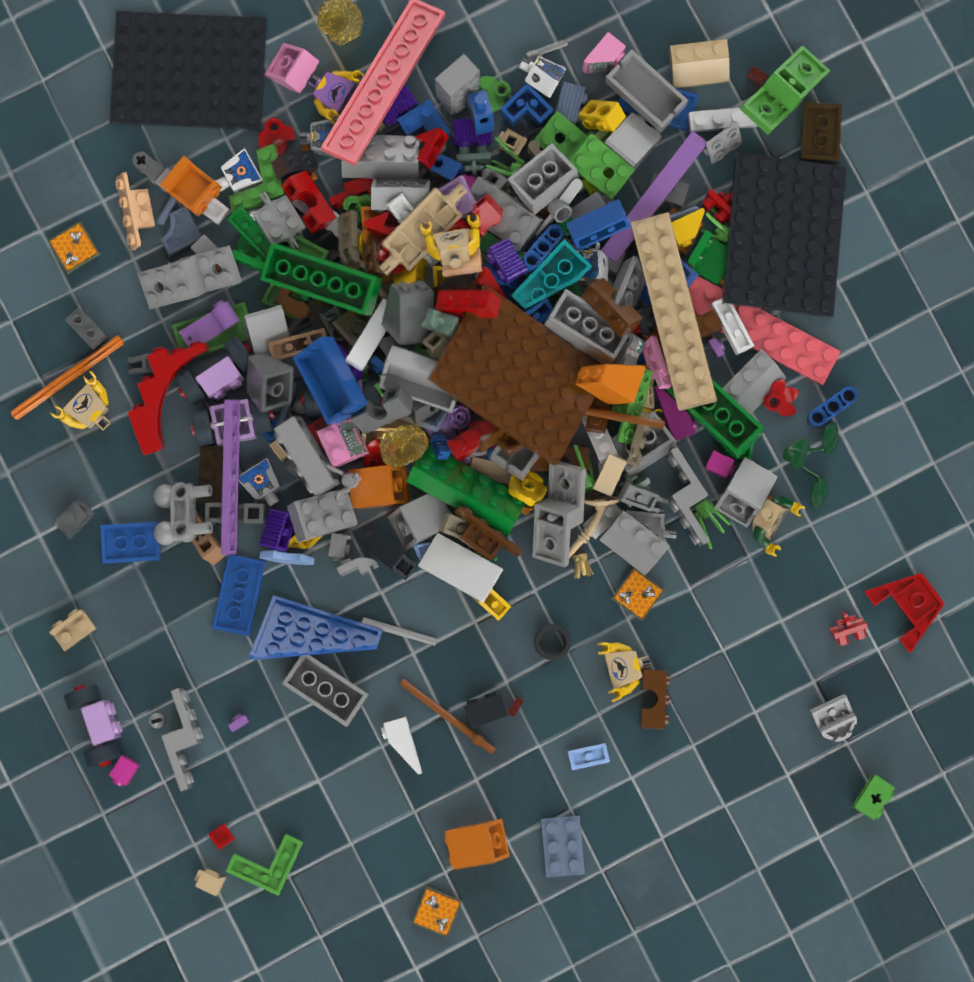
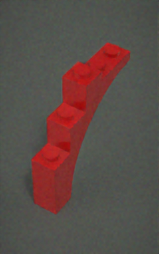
(147, 418)

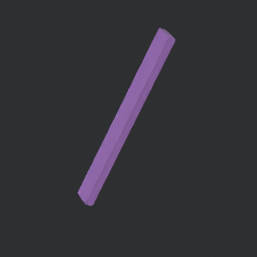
(656, 193)
(230, 476)

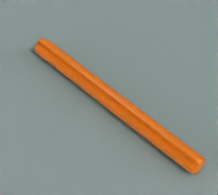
(67, 377)

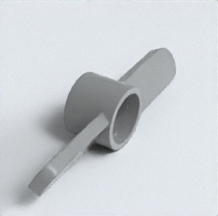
(559, 206)

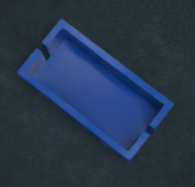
(330, 380)

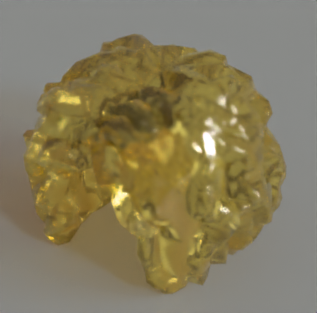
(340, 20)
(403, 445)

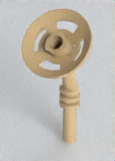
(600, 503)

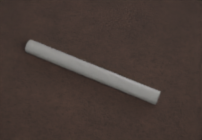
(400, 631)

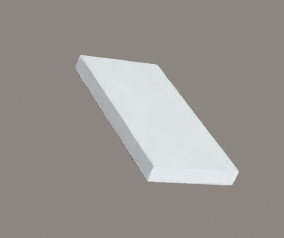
(460, 567)

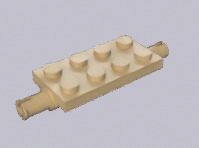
(406, 240)

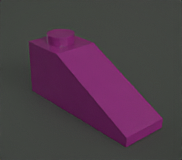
(677, 422)

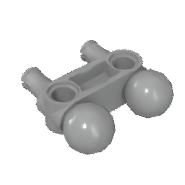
(182, 512)

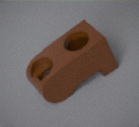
(292, 305)

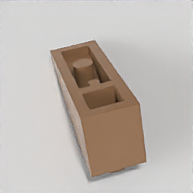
(293, 345)
(208, 544)

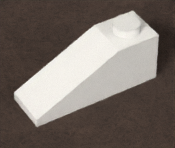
(401, 739)

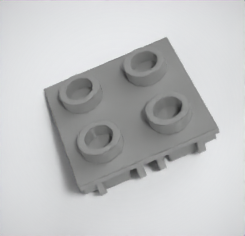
(723, 143)

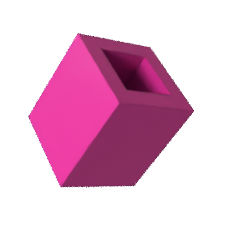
(720, 465)
(124, 771)

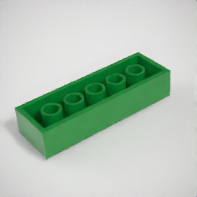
(321, 279)
(725, 421)
(466, 487)

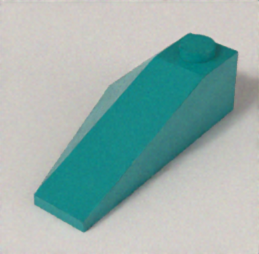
(555, 273)

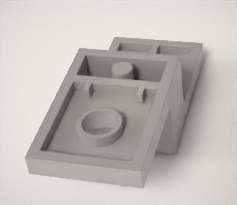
(189, 277)
(687, 497)
(559, 513)
(182, 739)

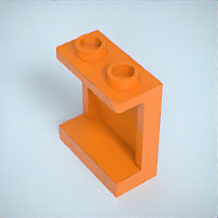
(191, 186)

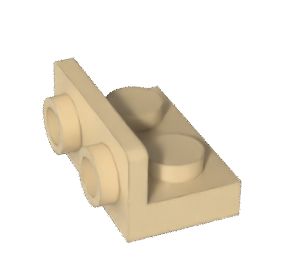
(72, 629)

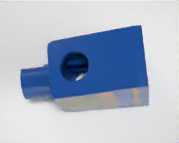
(480, 108)
(446, 169)

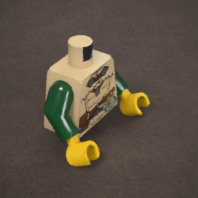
(769, 519)

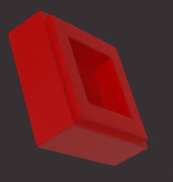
(221, 836)

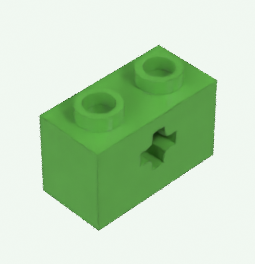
(878, 787)

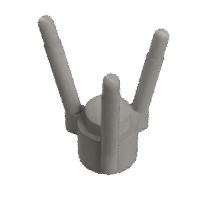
(533, 55)
(348, 480)

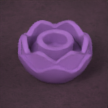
(464, 417)

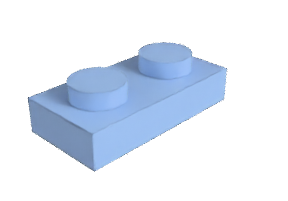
(588, 756)

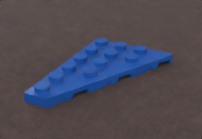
(304, 630)

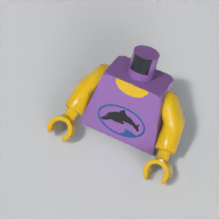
(333, 91)

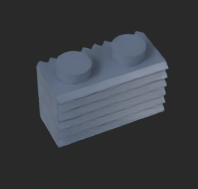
(570, 101)

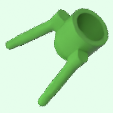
(513, 168)
(721, 231)
(590, 481)
(706, 510)

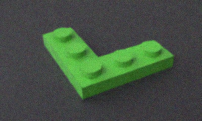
(250, 197)
(268, 879)

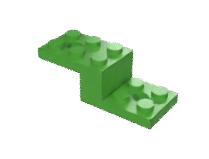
(785, 90)
(586, 154)

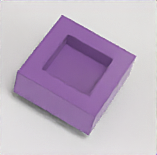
(716, 347)
(238, 721)

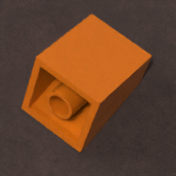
(611, 382)
(380, 487)
(477, 844)

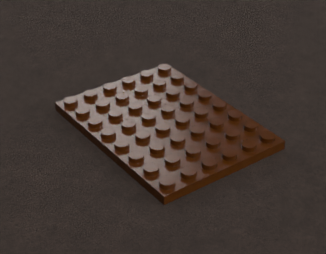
(516, 378)

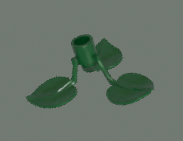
(797, 454)

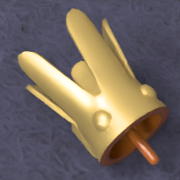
(581, 563)

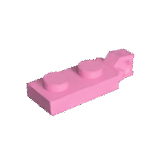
(656, 363)

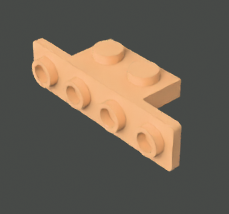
(135, 208)

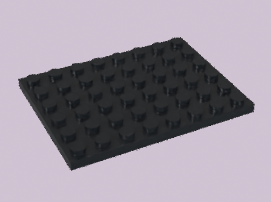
(188, 70)
(784, 235)

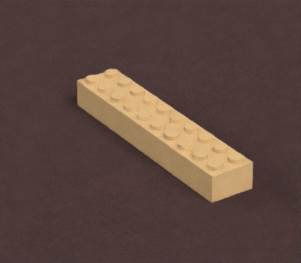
(673, 311)

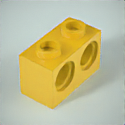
(602, 115)

